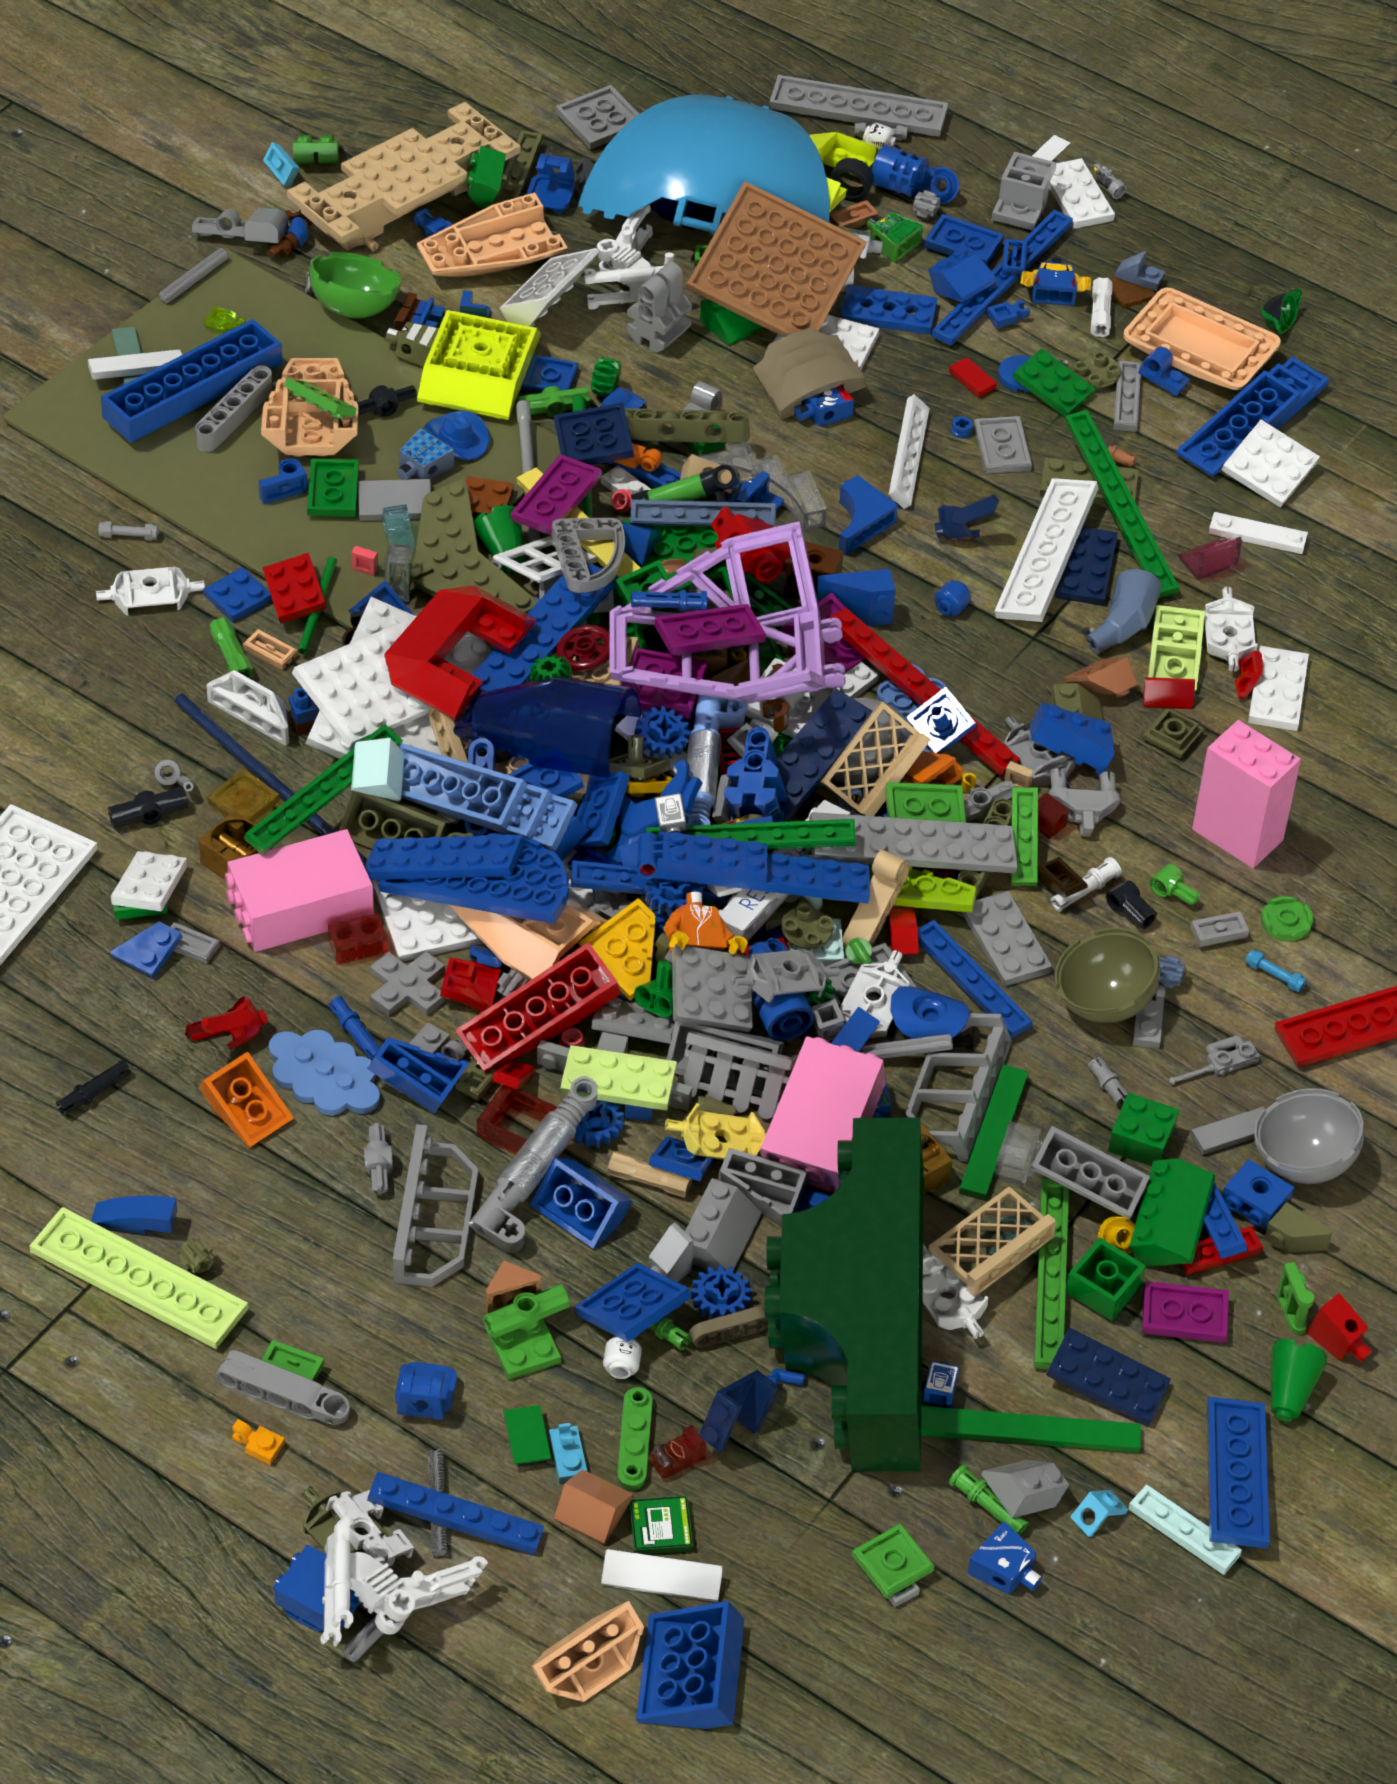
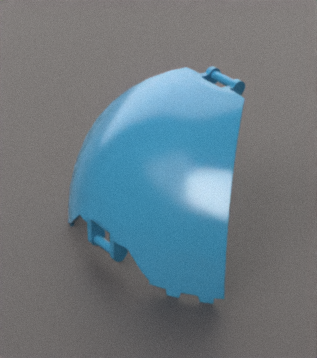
(702, 154)

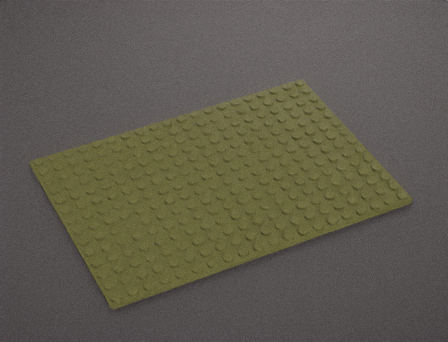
(218, 490)

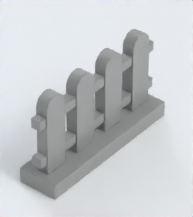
(748, 1072)

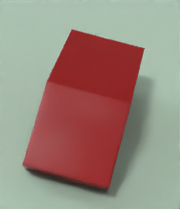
(903, 930)

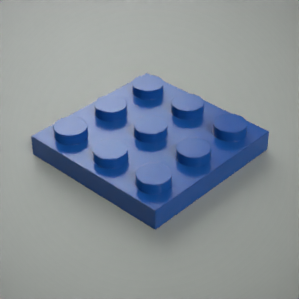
(632, 1302)

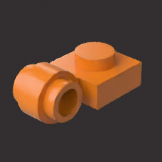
(647, 459)

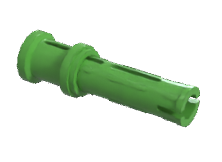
(978, 1492)

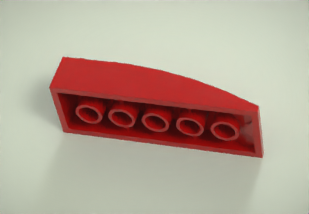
(540, 1009)

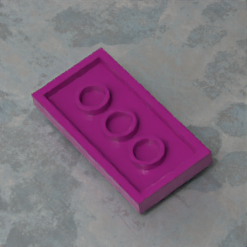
(556, 493)
(709, 629)

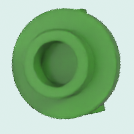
(859, 951)

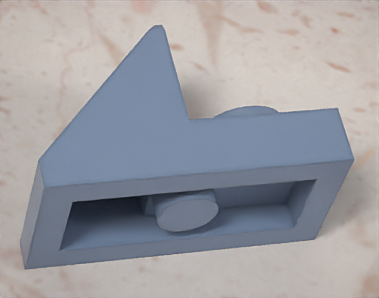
(1137, 272)

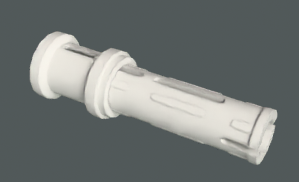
(1094, 878)

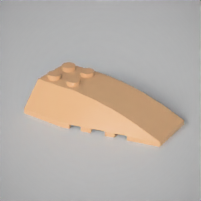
(301, 427)

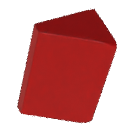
(1168, 693)

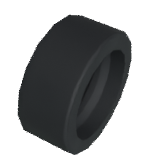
(857, 168)

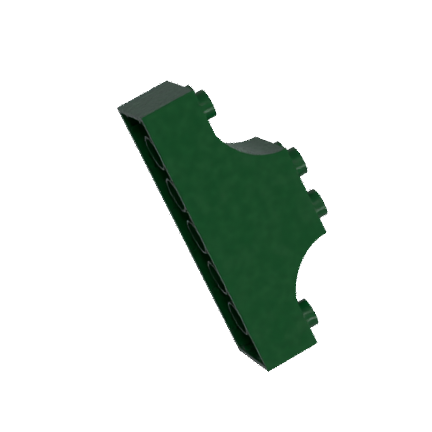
(852, 1294)

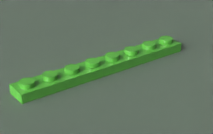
(1051, 1276)

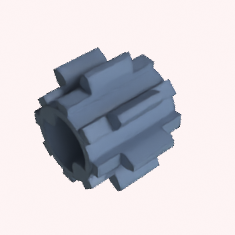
(1171, 971)

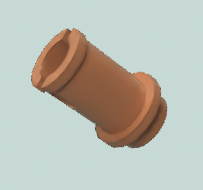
(1122, 457)

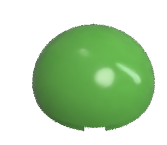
(353, 284)

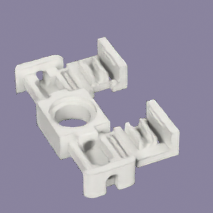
(378, 1547)

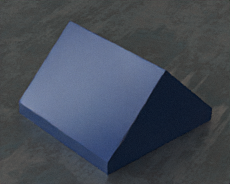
(639, 542)

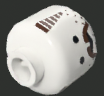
(879, 135)

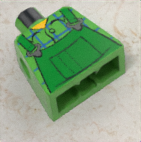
(896, 233)

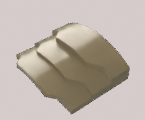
(804, 367)

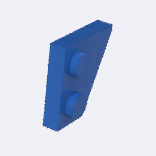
(148, 949)

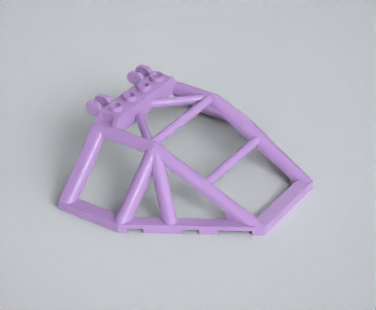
(808, 627)

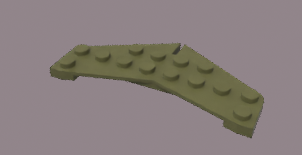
(449, 550)

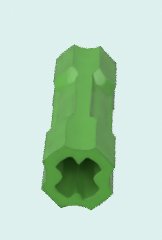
(226, 640)

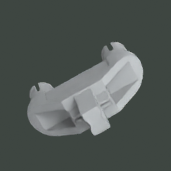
(1085, 806)

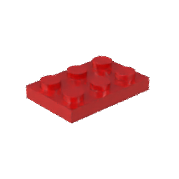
(294, 588)

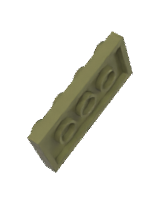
(1078, 470)

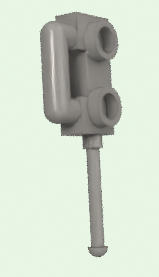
(1223, 1061)

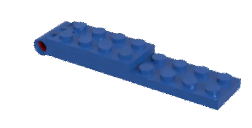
(748, 867)

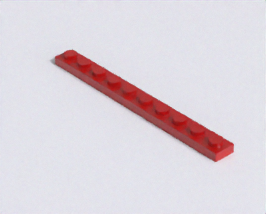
(918, 686)

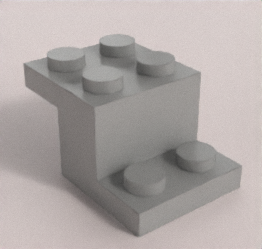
(1024, 191)

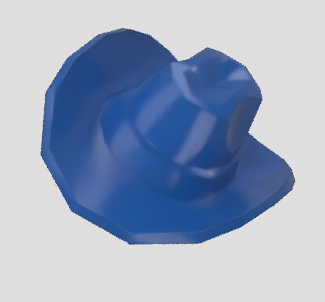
(462, 432)
(927, 1013)

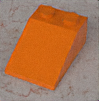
(245, 1100)

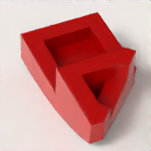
(1250, 670)

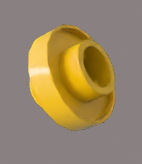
(1118, 1232)

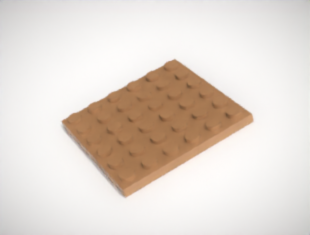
(775, 263)

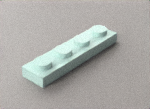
(1183, 1529)

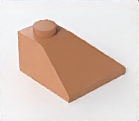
(1106, 677)

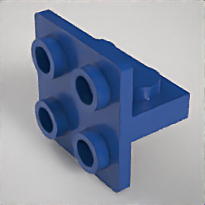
(756, 492)

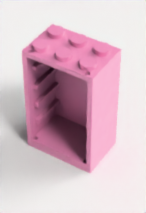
(1245, 793)
(298, 890)
(819, 1107)

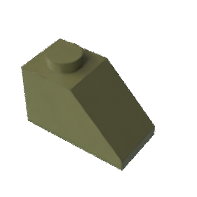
(1296, 1231)

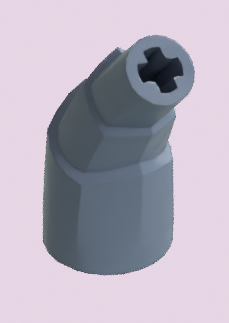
(1129, 611)

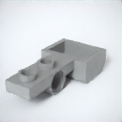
(262, 226)

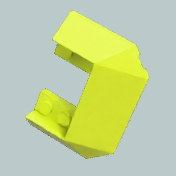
(835, 147)

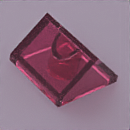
(1212, 557)

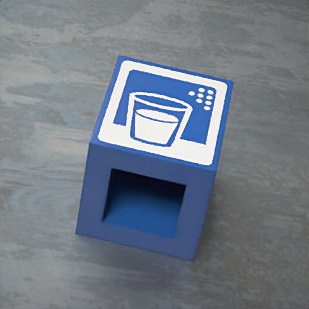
(940, 1384)

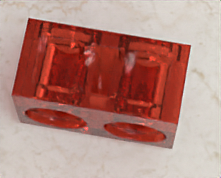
(357, 938)

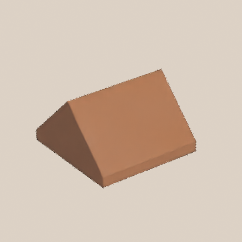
(508, 1283)
(592, 1506)

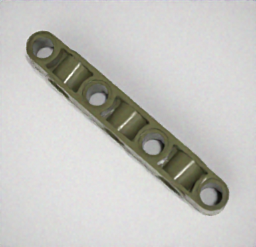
(687, 425)

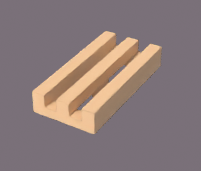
(267, 652)

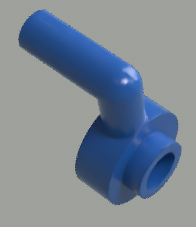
(786, 1376)

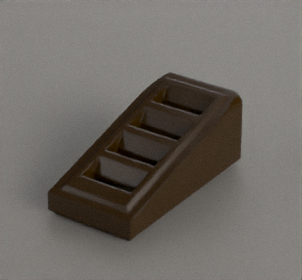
(1060, 877)

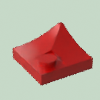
(470, 983)

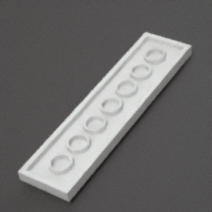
(1046, 550)

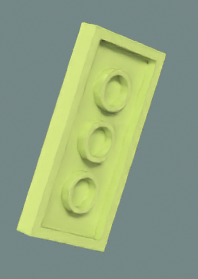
(621, 1077)

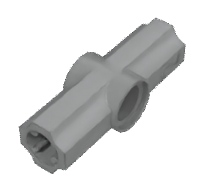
(981, 800)

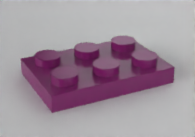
(1185, 1312)

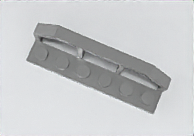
(978, 1097)
(411, 1211)

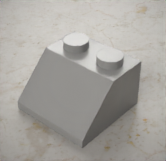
(1026, 1486)

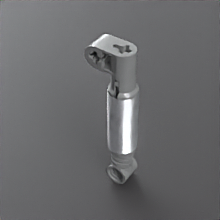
(530, 1166)

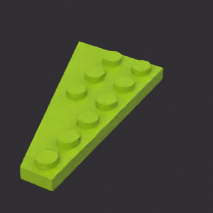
(931, 892)

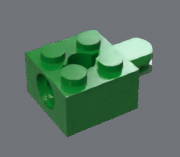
(640, 581)

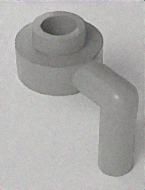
(177, 777)

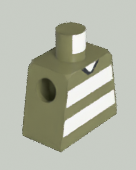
(413, 342)

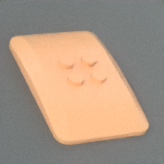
(1202, 339)

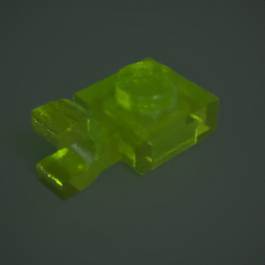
(222, 320)

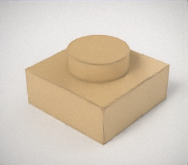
(1019, 775)

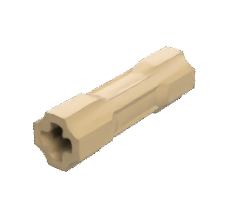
(631, 1168)

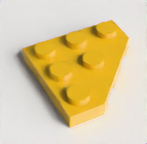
(626, 946)

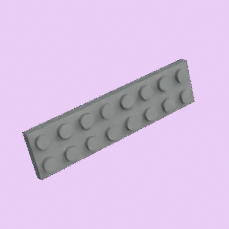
(858, 105)
(926, 843)

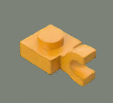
(260, 1444)

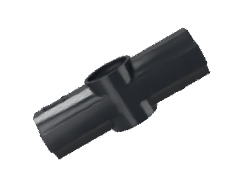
(148, 807)

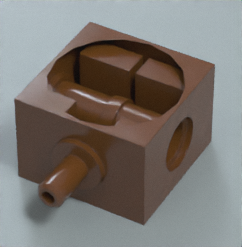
(822, 562)

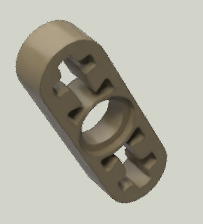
(729, 1327)

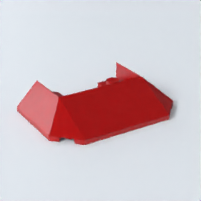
(418, 654)

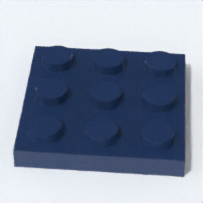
(594, 434)

